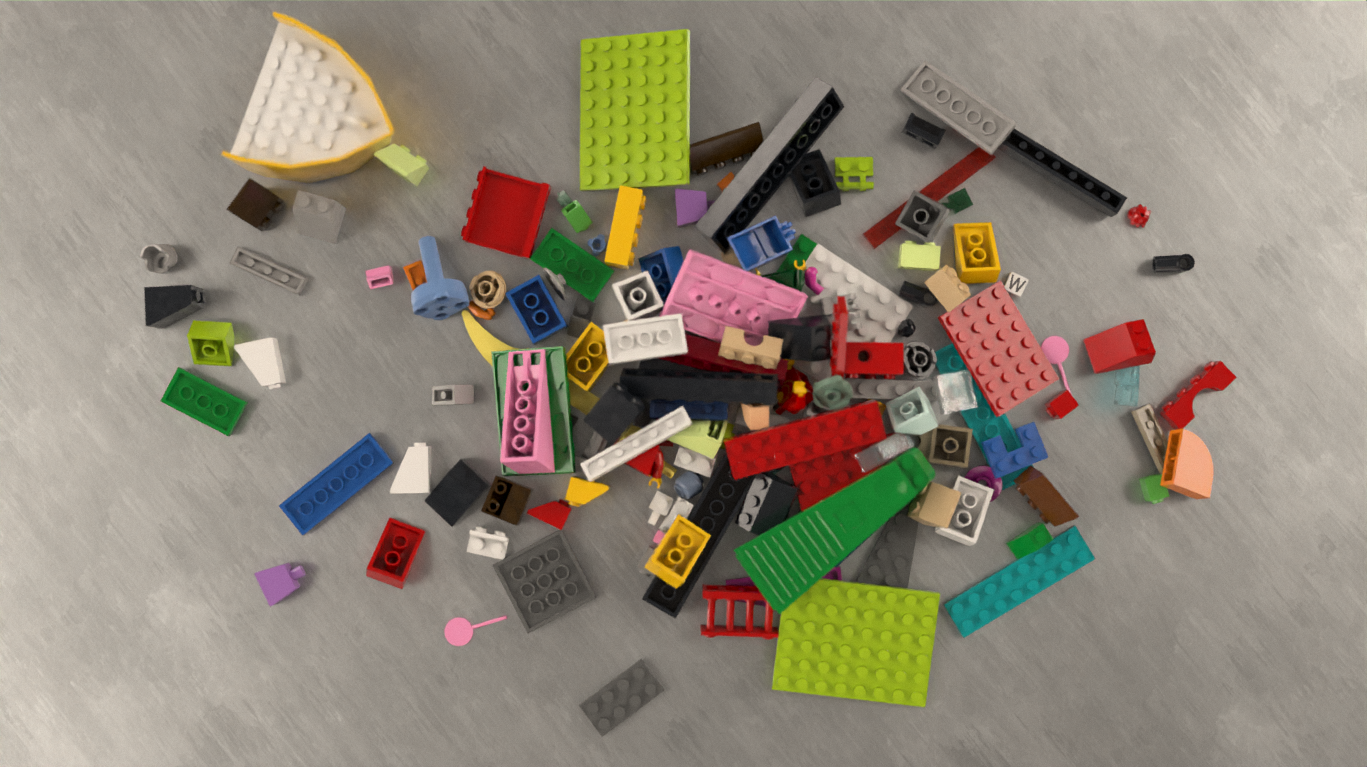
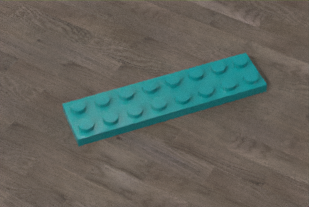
(982, 418)
(1018, 582)

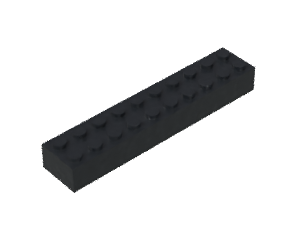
(770, 164)
(713, 515)

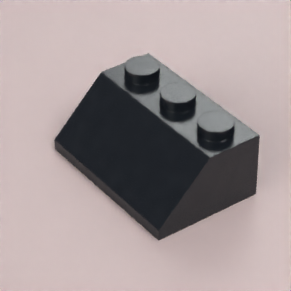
(766, 503)

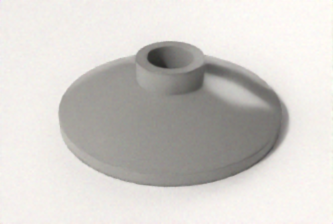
(556, 282)

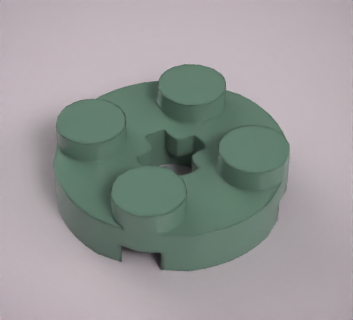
(823, 389)

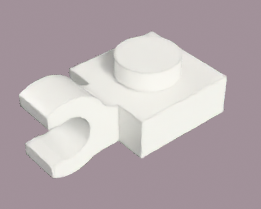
(660, 504)

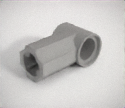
(594, 446)

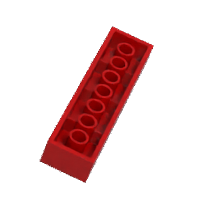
(804, 439)

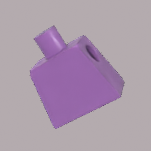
(690, 206)
(279, 582)

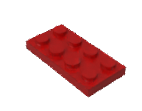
(838, 342)

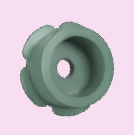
(563, 198)

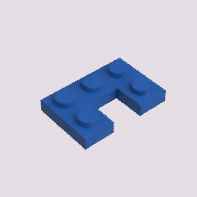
(1030, 452)

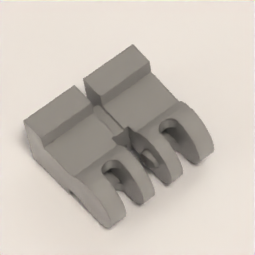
(827, 309)

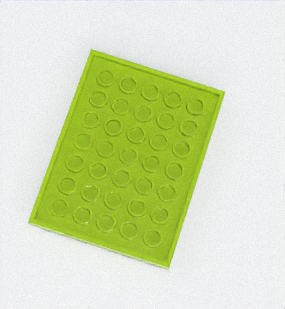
(635, 111)
(858, 642)

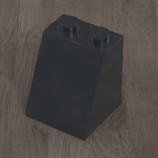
(171, 303)
(614, 413)

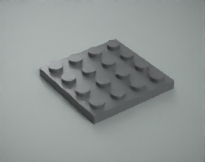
(544, 581)

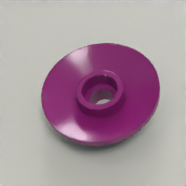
(985, 473)

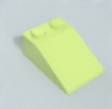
(403, 163)

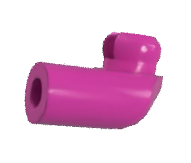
(810, 280)

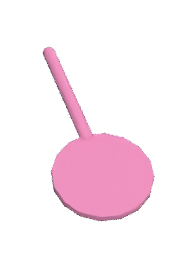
(1056, 351)
(460, 631)

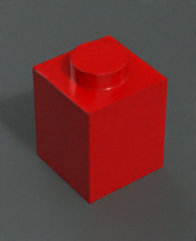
(1061, 405)

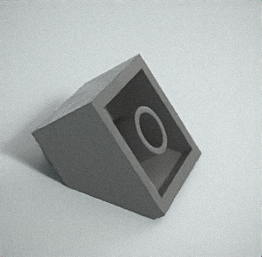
(923, 216)

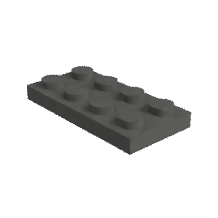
(621, 697)

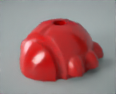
(1135, 217)

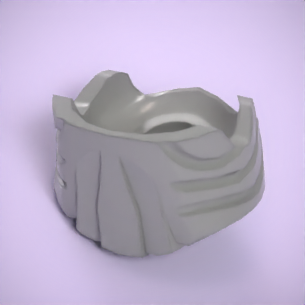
(159, 257)

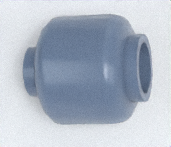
(688, 485)

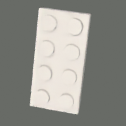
(645, 339)

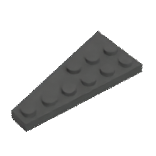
(893, 552)

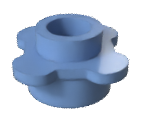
(593, 244)

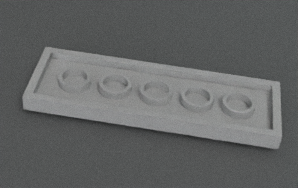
(958, 107)

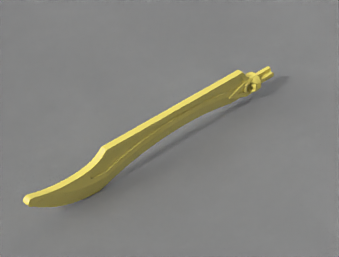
(579, 398)

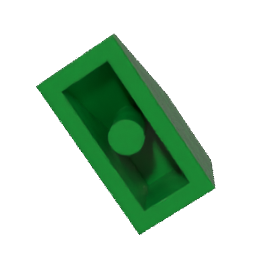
(1030, 540)

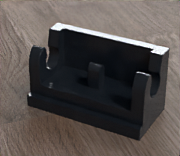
(923, 131)

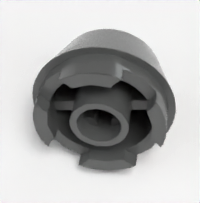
(918, 360)

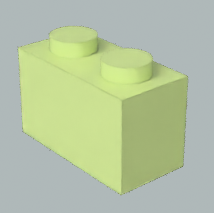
(919, 257)

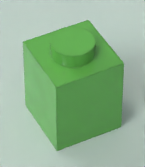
(577, 216)
(1152, 490)

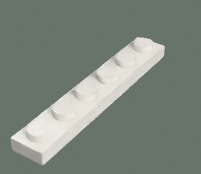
(636, 444)

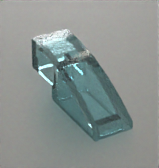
(1127, 386)
(883, 450)

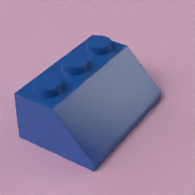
(663, 269)

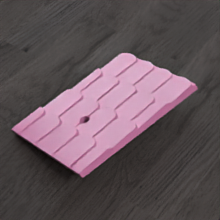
(722, 295)

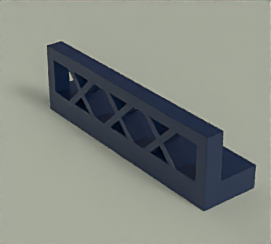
(696, 410)

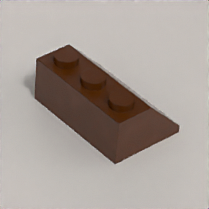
(1044, 497)

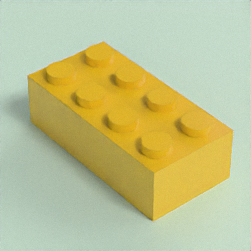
(624, 228)

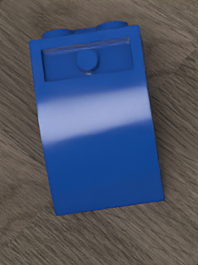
(762, 243)

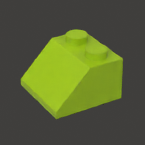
(211, 343)

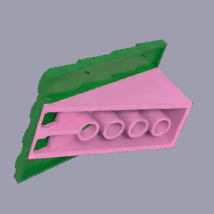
(533, 411)

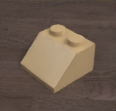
(948, 288)
(934, 505)

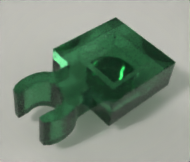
(958, 201)

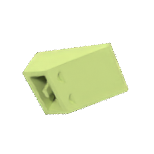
(702, 436)

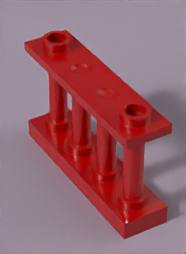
(731, 594)

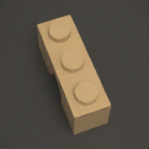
(734, 347)

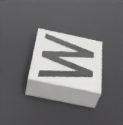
(1015, 284)

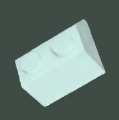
(911, 413)

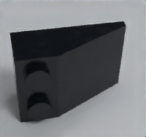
(814, 184)
(803, 337)
(457, 492)

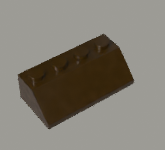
(725, 148)

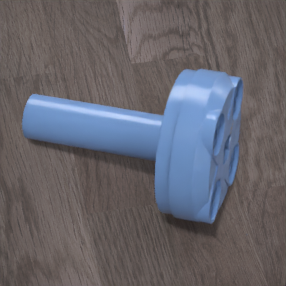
(438, 296)

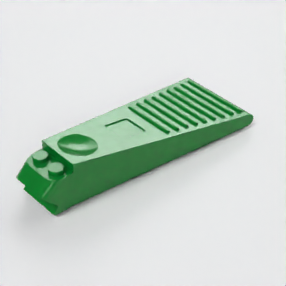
(812, 542)

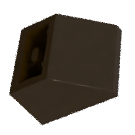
(507, 500)

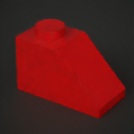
(553, 513)

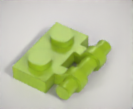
(853, 167)

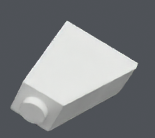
(264, 361)
(415, 471)

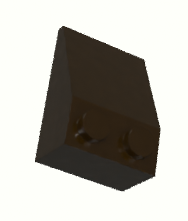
(256, 205)

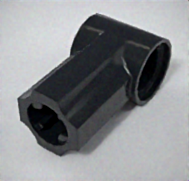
(1171, 263)
(916, 294)

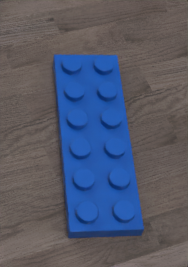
(336, 484)

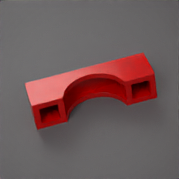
(1180, 410)

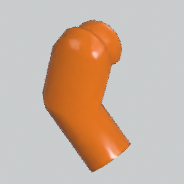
(479, 312)

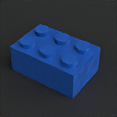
(536, 310)

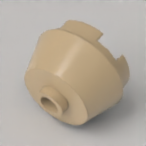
(488, 289)

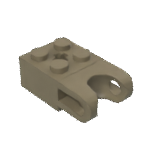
(933, 446)

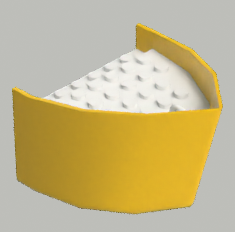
(309, 111)

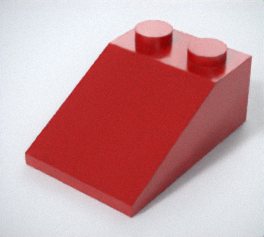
(1120, 347)
(395, 553)

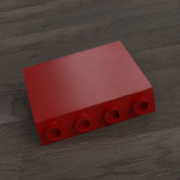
(506, 213)

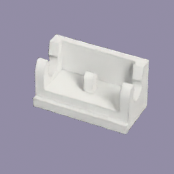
(679, 506)

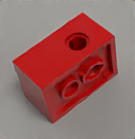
(881, 360)

